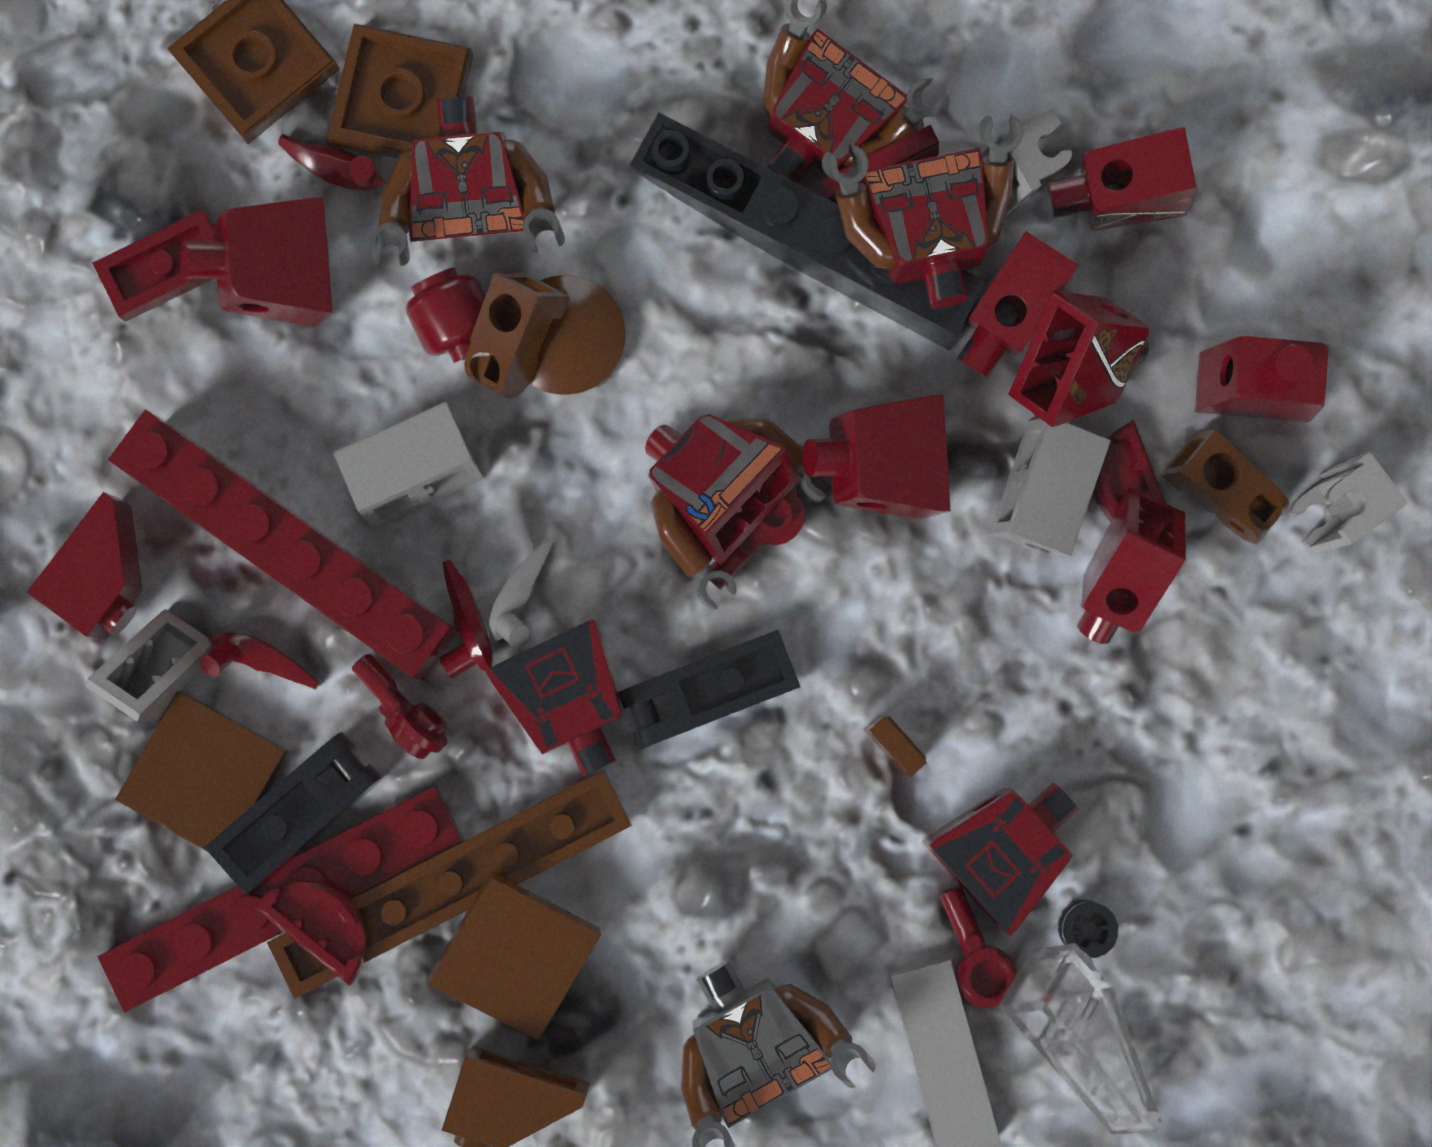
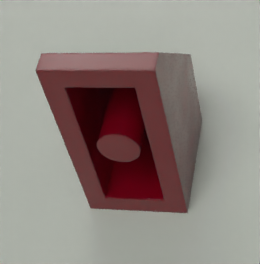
(95, 572)

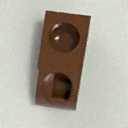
(512, 332)
(1227, 485)

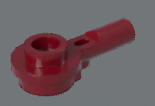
(777, 528)
(413, 727)
(983, 970)

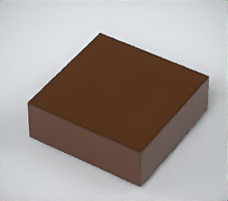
(896, 745)

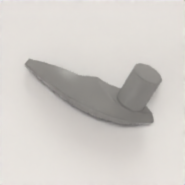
(513, 598)

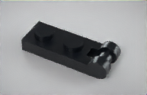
(711, 688)
(291, 815)

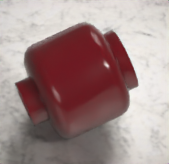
(445, 312)

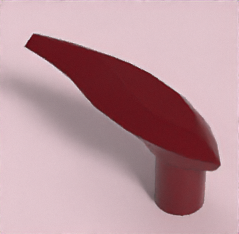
(334, 164)
(470, 625)
(255, 654)

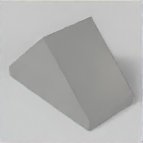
(151, 668)

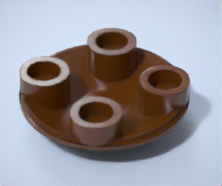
(583, 344)

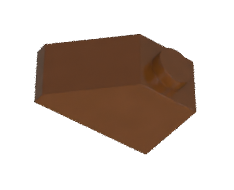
(507, 1100)

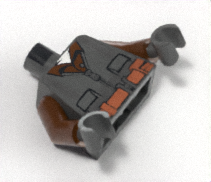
(757, 1050)

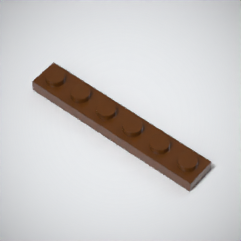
(453, 878)

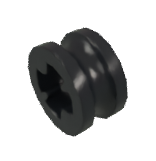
(1087, 909)

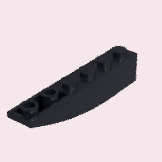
(788, 225)

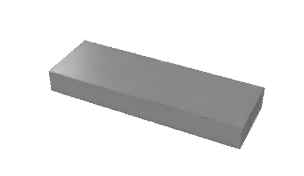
(944, 1056)

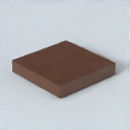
(253, 62)
(393, 89)
(200, 771)
(514, 956)

